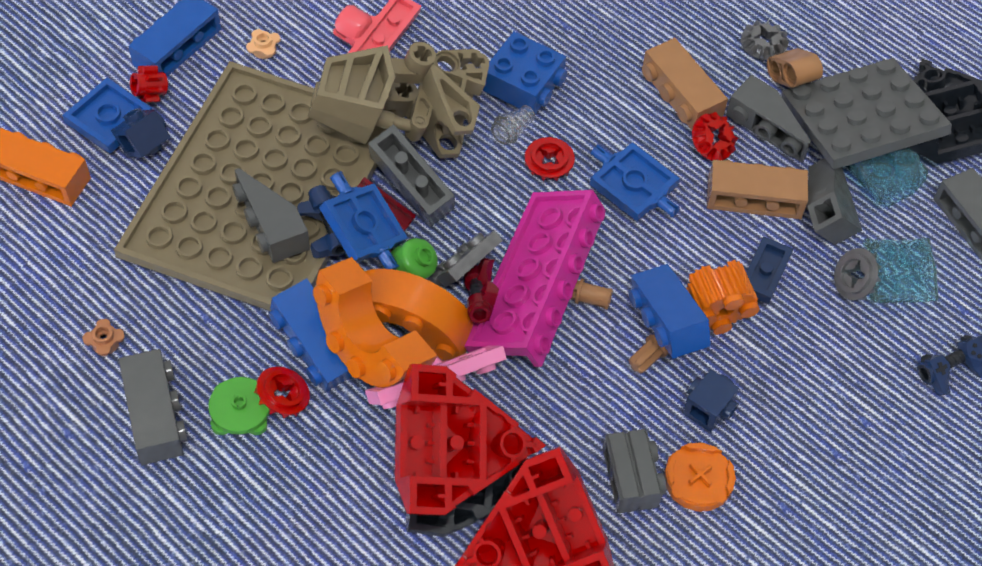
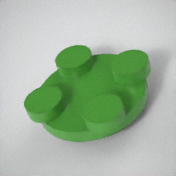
(236, 408)

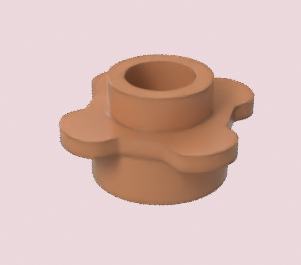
(108, 344)

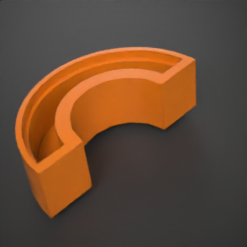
(422, 307)
(357, 332)

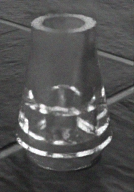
(511, 125)

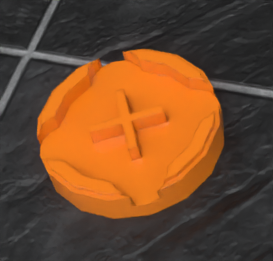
(699, 477)

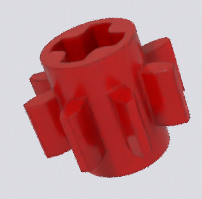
(148, 83)

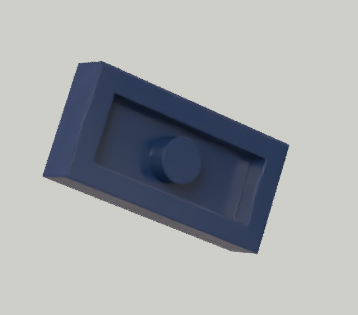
(768, 268)

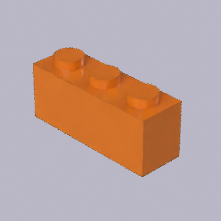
(42, 168)

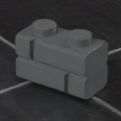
(633, 471)

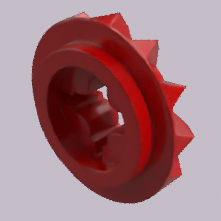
(703, 137)
(549, 148)
(283, 380)

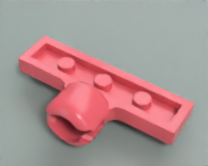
(376, 31)

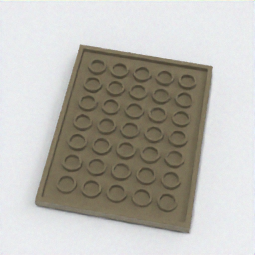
(191, 215)

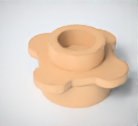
(263, 44)

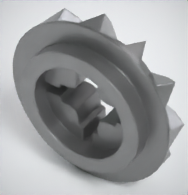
(759, 47)
(852, 261)

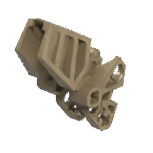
(365, 82)

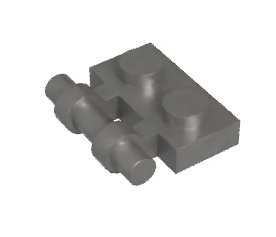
(466, 257)

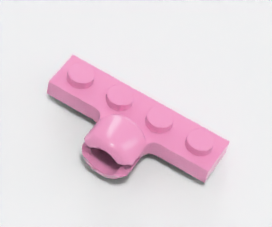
(480, 360)

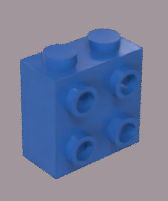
(525, 72)

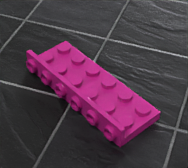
(540, 273)

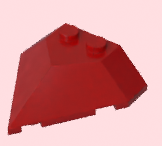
(451, 441)
(542, 520)

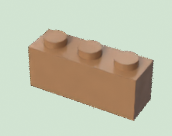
(682, 82)
(757, 189)

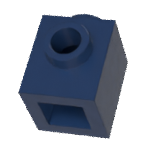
(141, 133)
(711, 400)

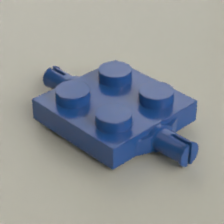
(634, 181)
(363, 222)

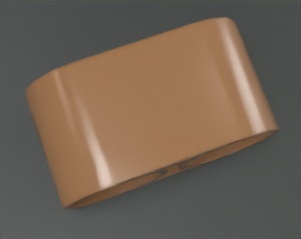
(794, 67)

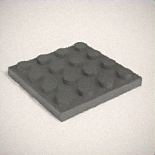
(865, 113)

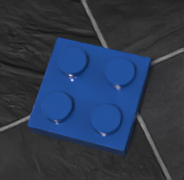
(101, 112)

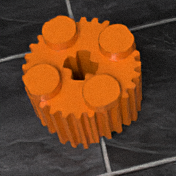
(723, 295)

